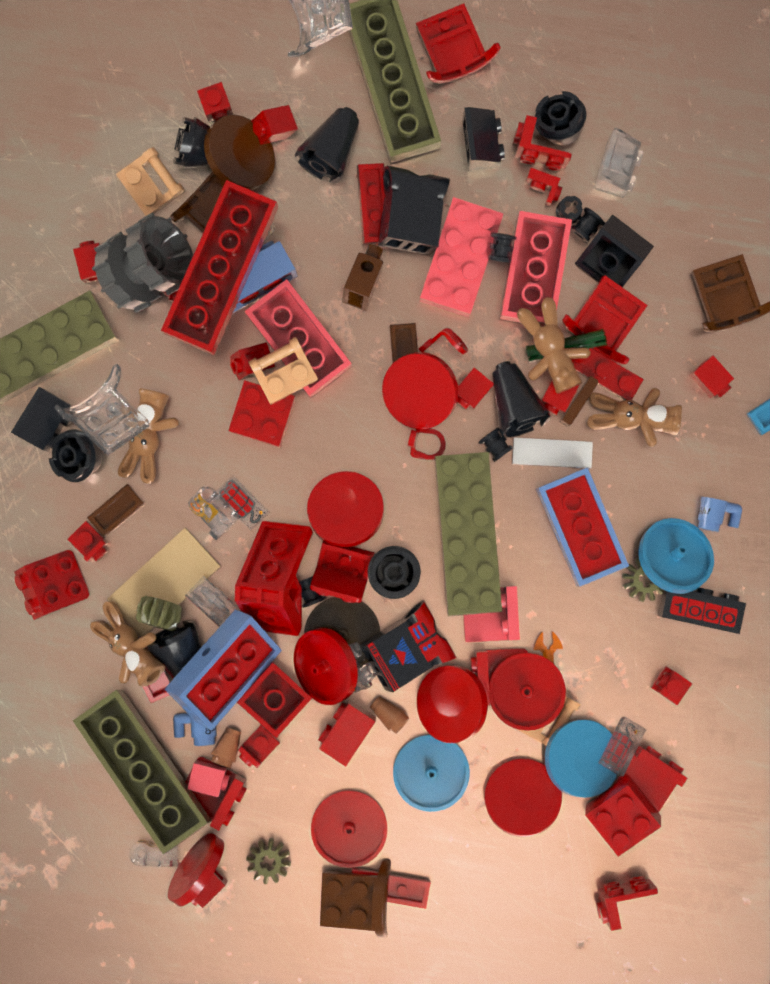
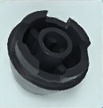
(560, 118)
(191, 144)
(74, 456)
(394, 572)

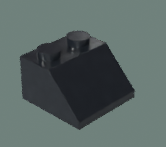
(481, 139)
(614, 252)
(40, 420)

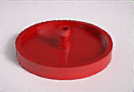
(420, 390)
(345, 509)
(325, 666)
(527, 691)
(452, 704)
(522, 798)
(349, 828)
(195, 869)

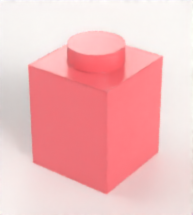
(208, 778)

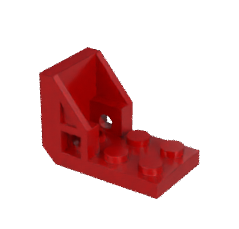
(268, 578)

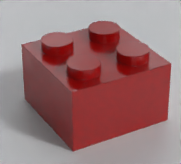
(259, 419)
(274, 700)
(347, 732)
(623, 815)

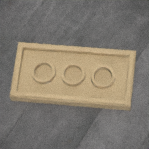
(165, 577)

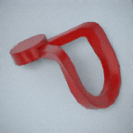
(451, 336)
(420, 455)

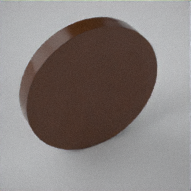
(237, 153)

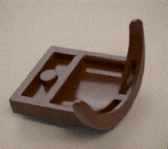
(201, 203)
(728, 294)
(356, 900)

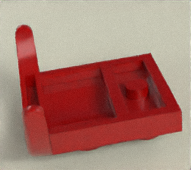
(453, 45)
(607, 308)

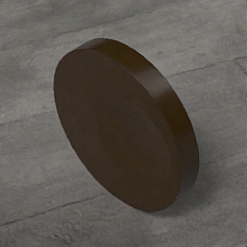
(351, 620)

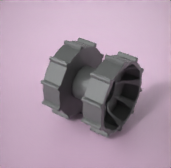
(143, 263)

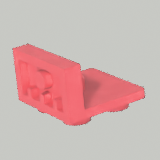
(495, 625)

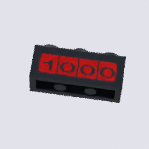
(704, 609)

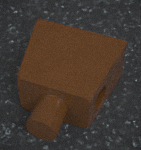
(363, 278)

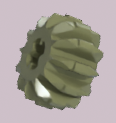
(638, 585)
(158, 613)
(272, 852)

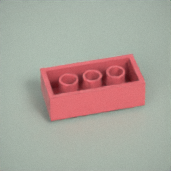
(460, 257)
(535, 264)
(284, 316)

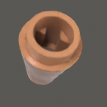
(389, 714)
(226, 748)

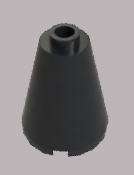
(330, 145)
(516, 401)
(176, 647)

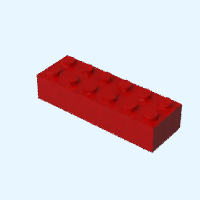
(220, 267)

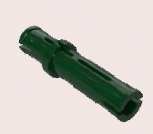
(585, 340)

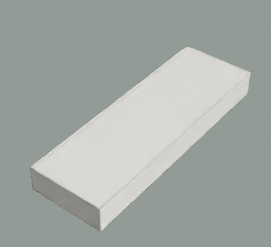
(552, 453)

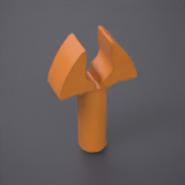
(548, 653)

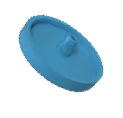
(676, 555)
(574, 758)
(431, 773)

